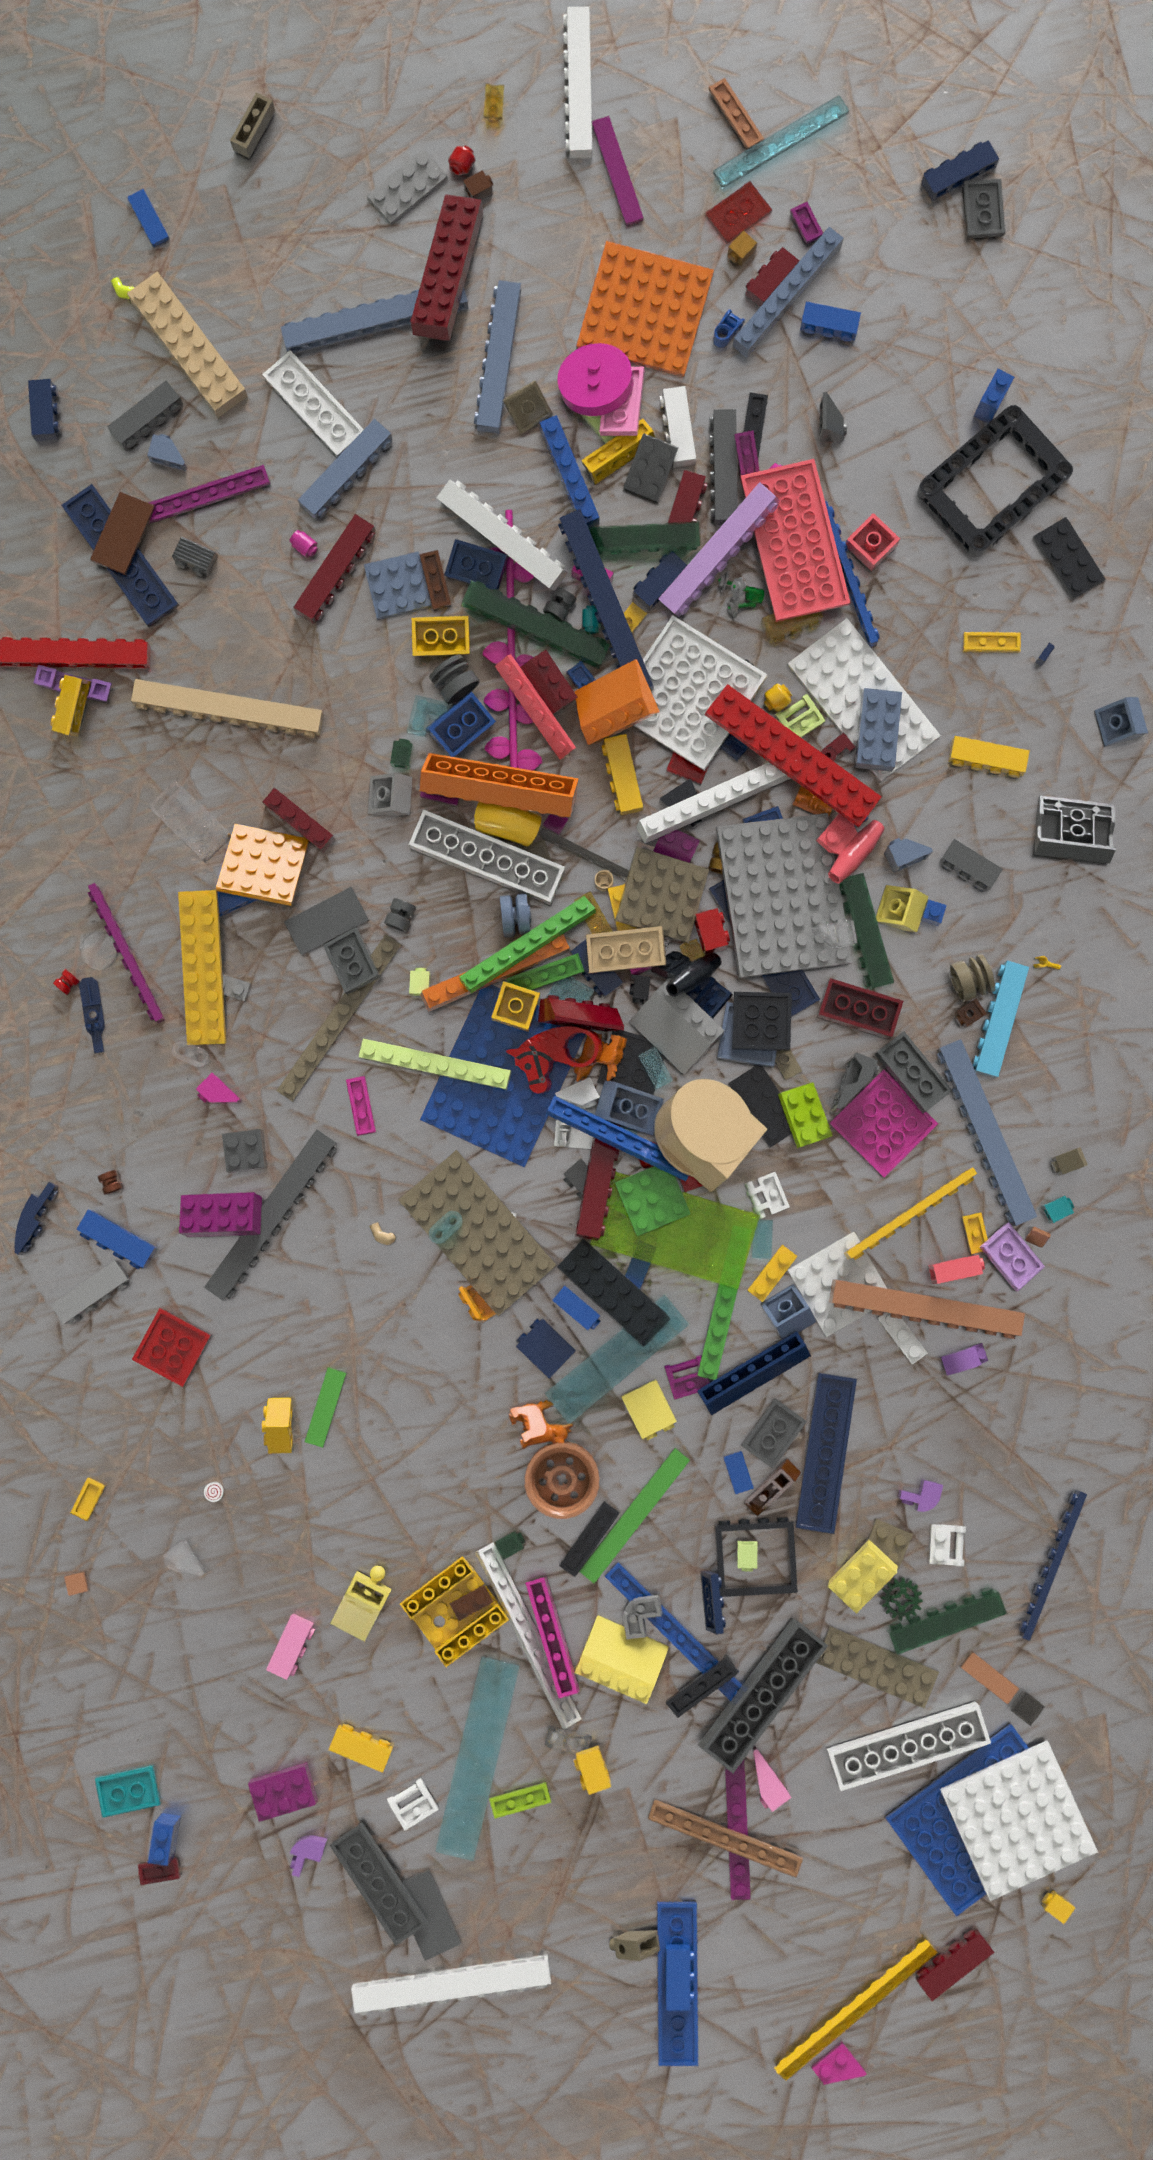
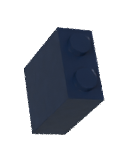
(545, 1347)

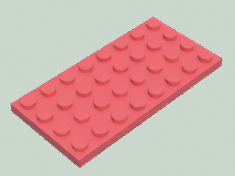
(798, 543)

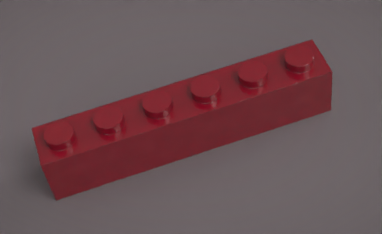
(334, 569)
(596, 1190)

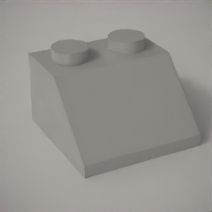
(390, 794)

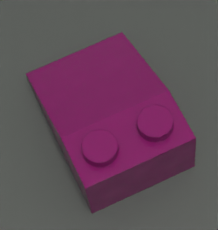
(677, 845)

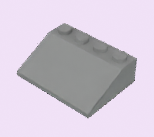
(677, 1028)

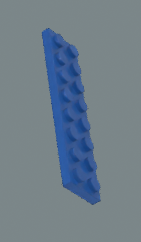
(677, 2028)

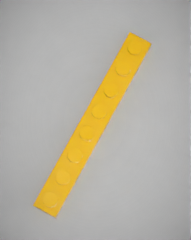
(904, 1219)

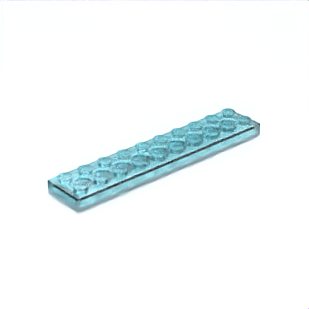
(477, 1758)

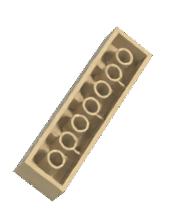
(187, 344)

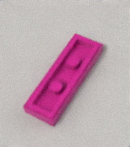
(360, 1106)

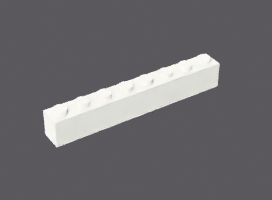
(579, 82)
(502, 535)

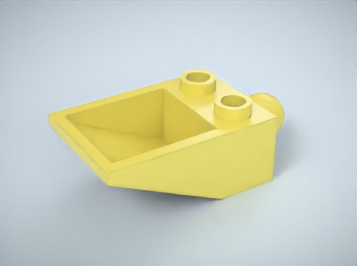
(361, 1604)

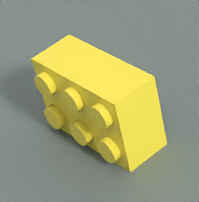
(862, 1576)

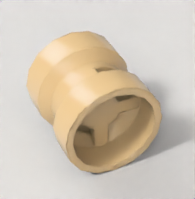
(603, 877)

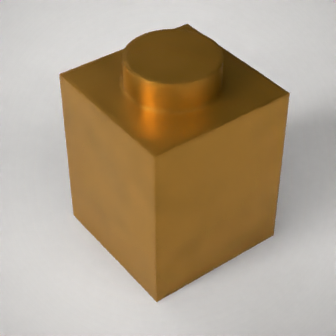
(741, 248)

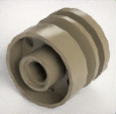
(968, 979)

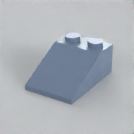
(628, 1107)

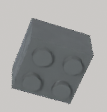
(244, 1151)

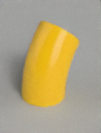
(507, 823)

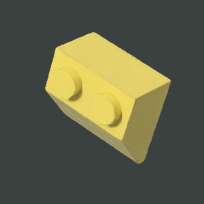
(901, 908)

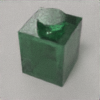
(402, 754)
(510, 1544)

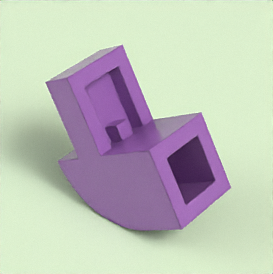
(964, 1359)
(926, 1499)
(307, 1847)

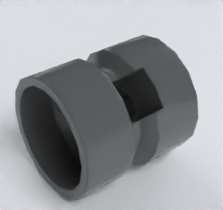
(558, 610)
(397, 921)

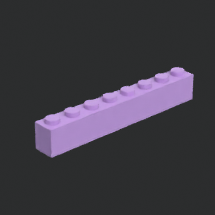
(719, 550)

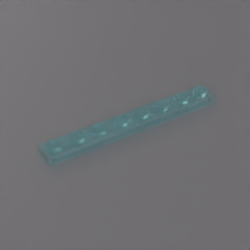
(781, 141)

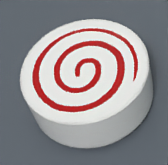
(213, 1491)

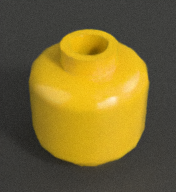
(777, 697)

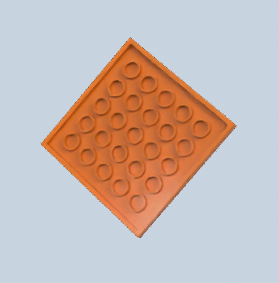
(646, 307)

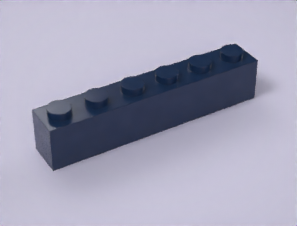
(754, 1373)

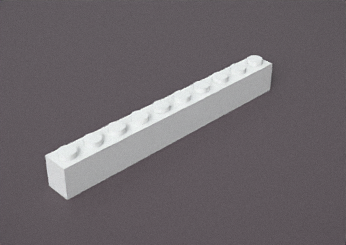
(709, 801)
(451, 1984)

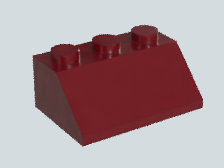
(549, 682)

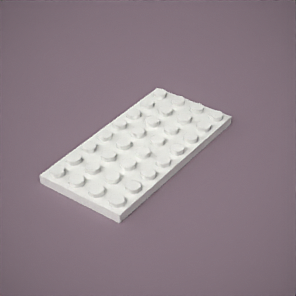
(835, 675)

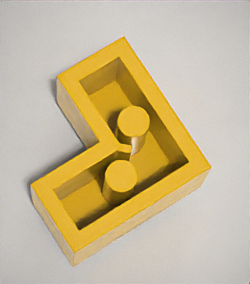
(278, 1425)
(593, 1770)

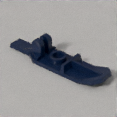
(92, 1003)

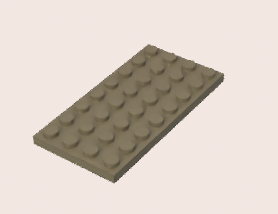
(490, 1245)

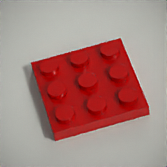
(171, 1347)

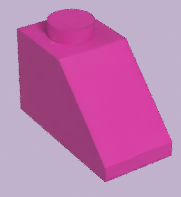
(216, 1092)

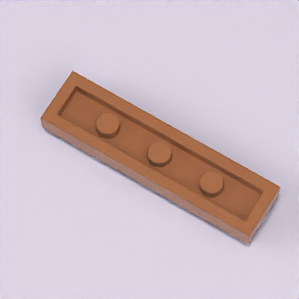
(735, 113)

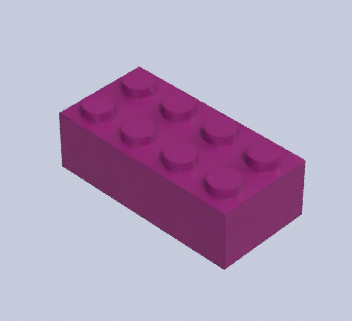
(220, 1214)

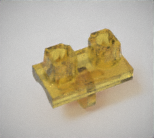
(493, 102)

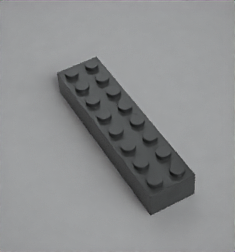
(762, 1695)

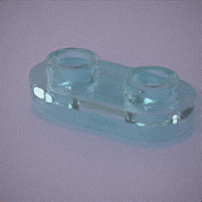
(445, 1227)

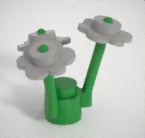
(738, 586)

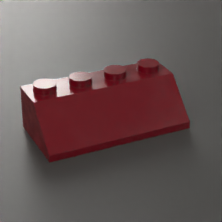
(576, 1014)

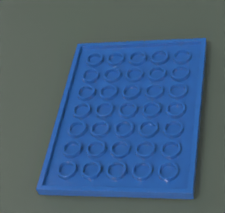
(489, 1116)
(931, 1833)

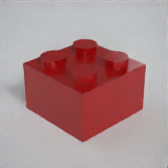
(711, 931)

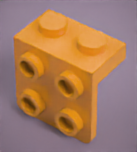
(479, 1309)

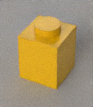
(1057, 1906)

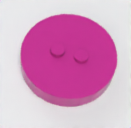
(595, 379)

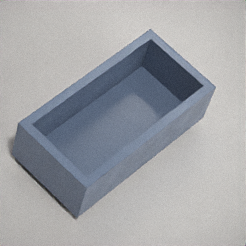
(878, 729)

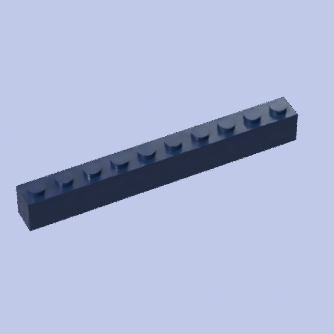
(601, 591)

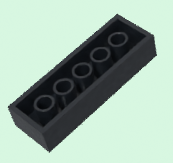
(613, 1292)

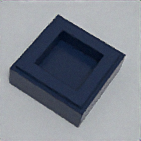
(1045, 654)

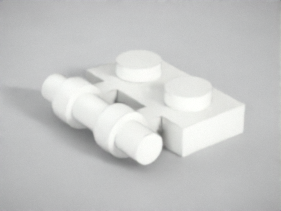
(773, 1194)

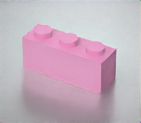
(291, 1647)

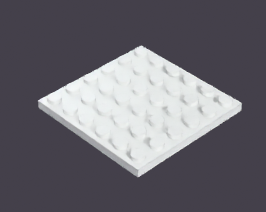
(687, 679)
(1018, 1820)

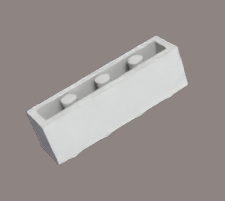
(678, 425)

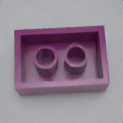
(283, 1792)

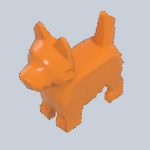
(611, 1056)
(535, 1425)

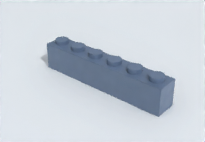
(345, 469)

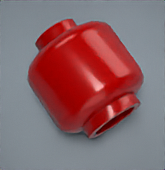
(461, 160)

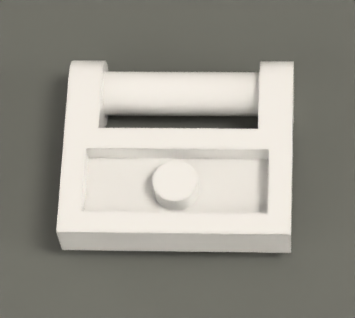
(940, 1544)
(417, 1809)

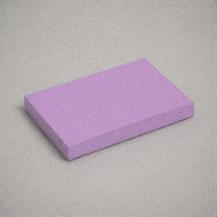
(1012, 1256)

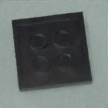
(762, 1021)
(630, 1069)

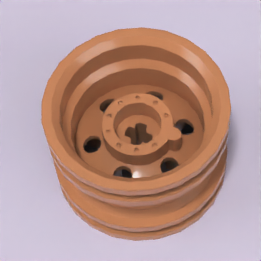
(565, 1506)

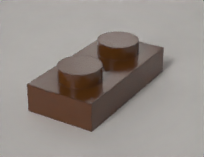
(471, 1602)

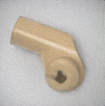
(382, 1237)

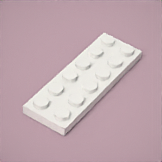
(313, 403)

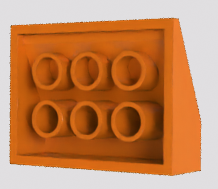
(614, 703)

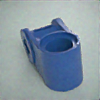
(729, 327)

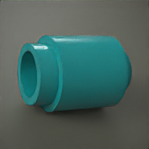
(589, 620)

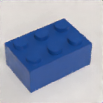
(460, 724)

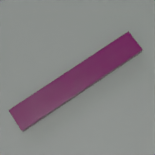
(617, 170)

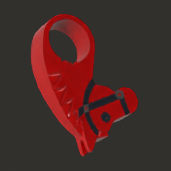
(540, 1052)

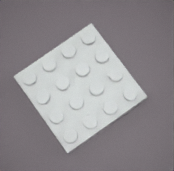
(815, 1276)

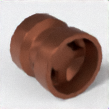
(109, 1177)

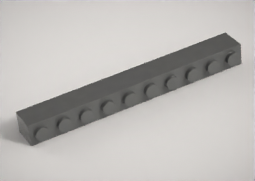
(273, 1211)

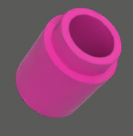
(303, 543)

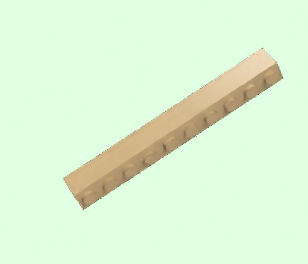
(227, 708)

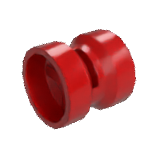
(68, 978)

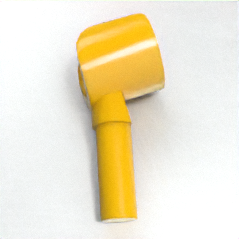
(1045, 963)

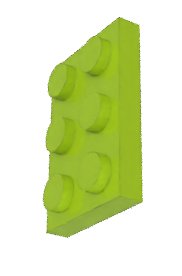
(805, 1115)

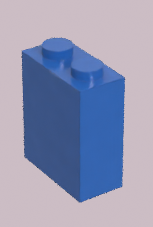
(993, 396)
(577, 1308)
(164, 1839)

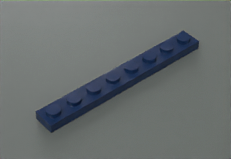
(1049, 1572)

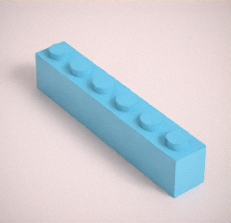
(1001, 1019)

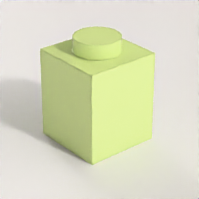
(419, 981)
(747, 1555)

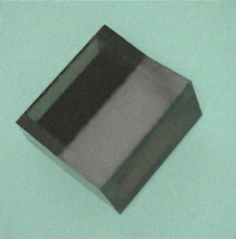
(1027, 1707)

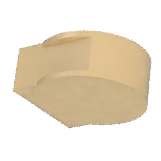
(706, 1131)

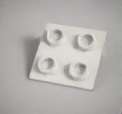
(570, 1137)

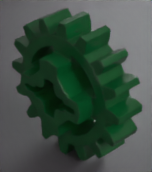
(901, 1589)

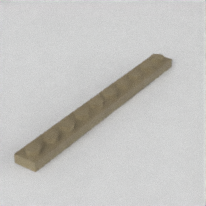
(335, 1024)

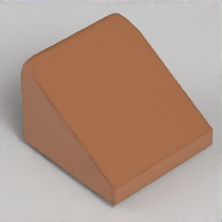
(1037, 1236)

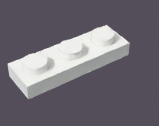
(903, 1337)

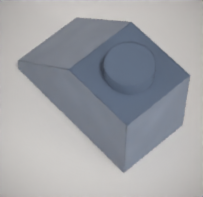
(165, 452)

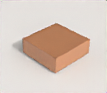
(76, 1583)

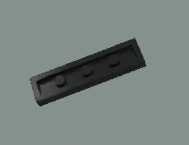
(755, 417)
(589, 1539)
(702, 1687)

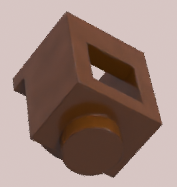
(977, 1010)

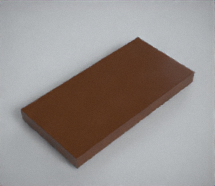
(122, 533)

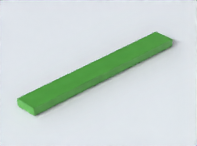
(634, 1515)

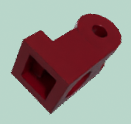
(838, 746)

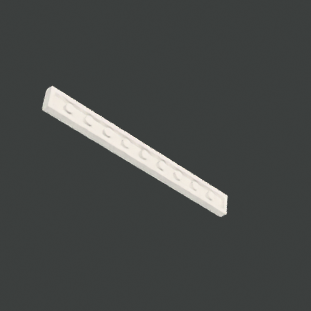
(525, 1631)

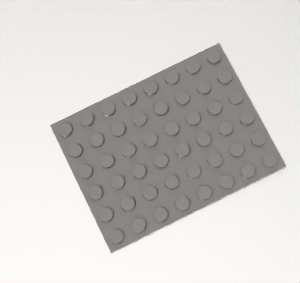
(779, 893)

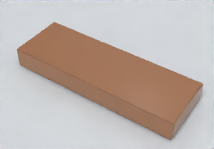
(989, 1677)

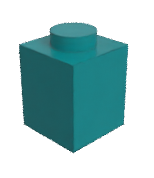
(1058, 1209)

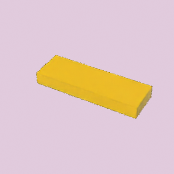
(992, 642)

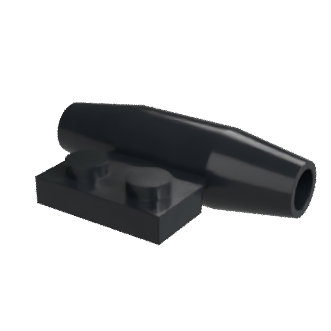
(685, 973)

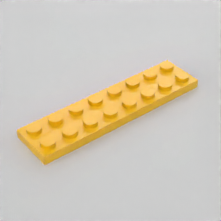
(202, 967)

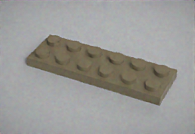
(878, 1667)

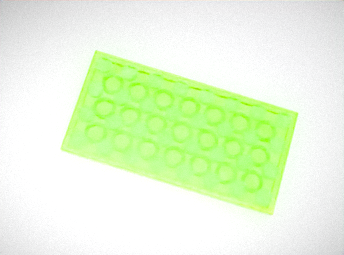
(706, 1244)

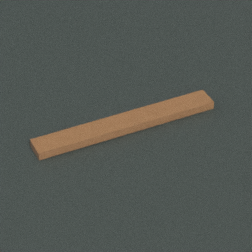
(725, 1838)

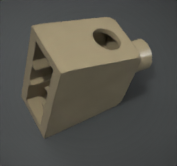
(628, 1945)

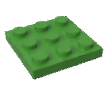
(652, 1199)

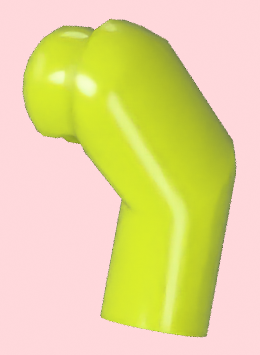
(120, 290)

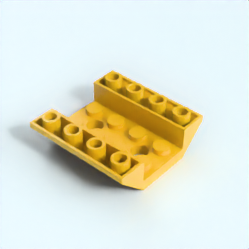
(434, 1600)

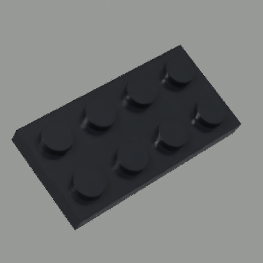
(1069, 558)
(763, 1103)

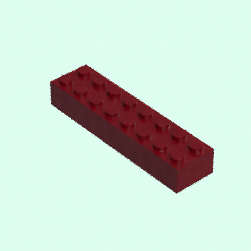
(447, 267)

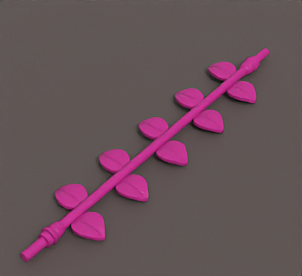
(499, 699)

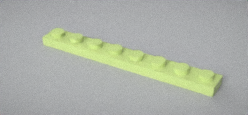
(435, 1064)

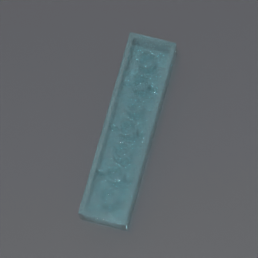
(610, 1366)

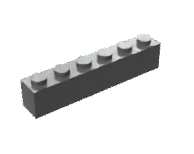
(724, 465)

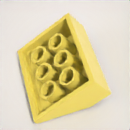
(619, 1662)

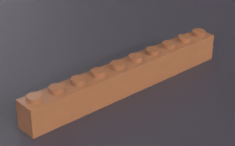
(927, 1308)

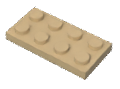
(626, 949)

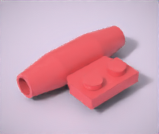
(850, 846)

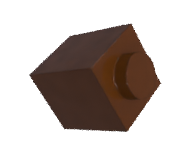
(478, 185)

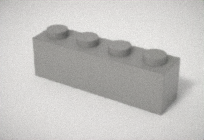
(90, 1292)

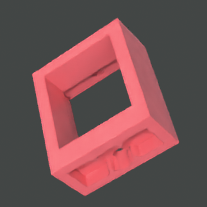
(956, 1269)

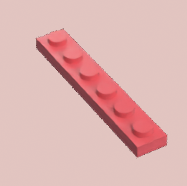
(535, 706)

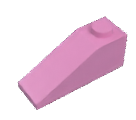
(770, 1787)

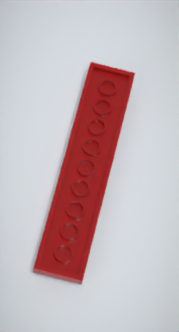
(793, 755)

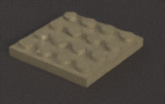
(662, 894)

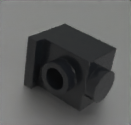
(639, 989)

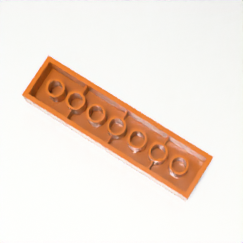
(498, 785)

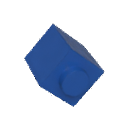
(933, 913)

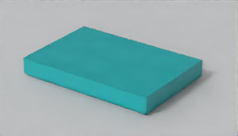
(127, 1791)

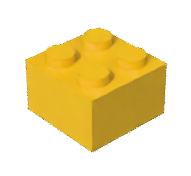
(515, 1006)

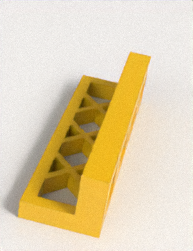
(613, 451)

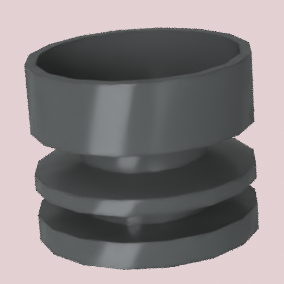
(454, 679)

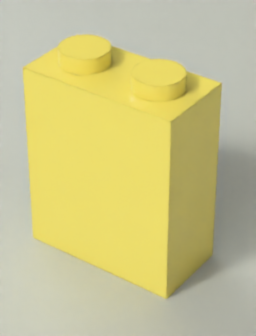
(649, 1410)

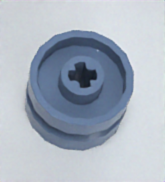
(516, 915)

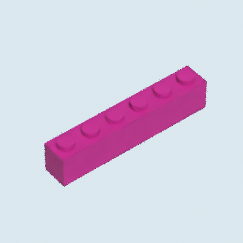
(552, 1637)

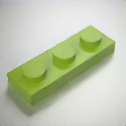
(520, 1800)

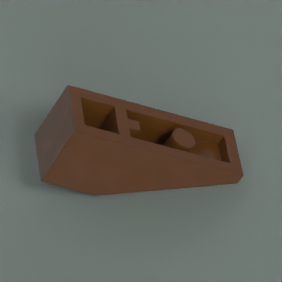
(772, 1487)

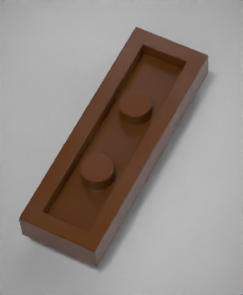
(435, 579)

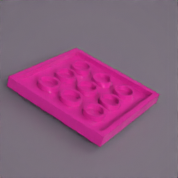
(883, 1123)

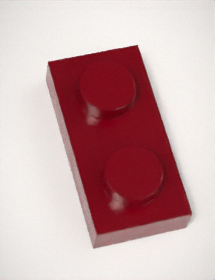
(155, 1873)

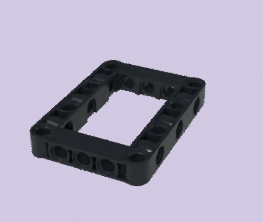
(1036, 445)

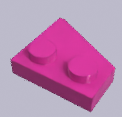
(838, 2066)

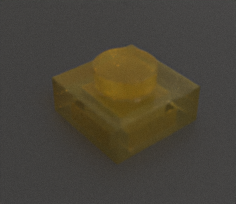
(692, 950)

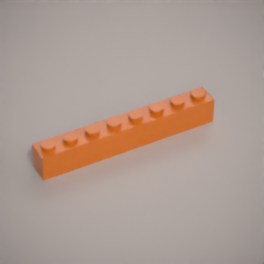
(453, 989)

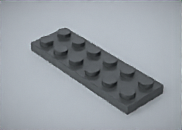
(378, 1884)

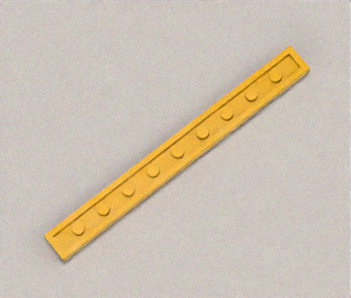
(854, 2011)

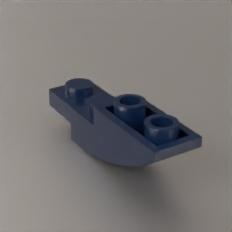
(28, 1223)

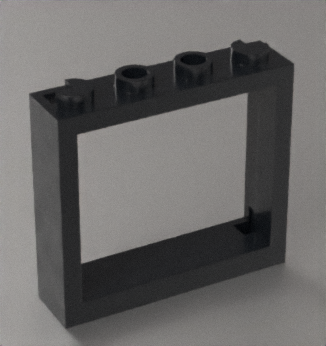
(765, 1589)

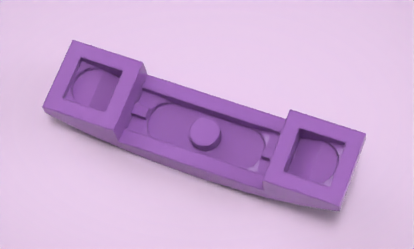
(51, 678)

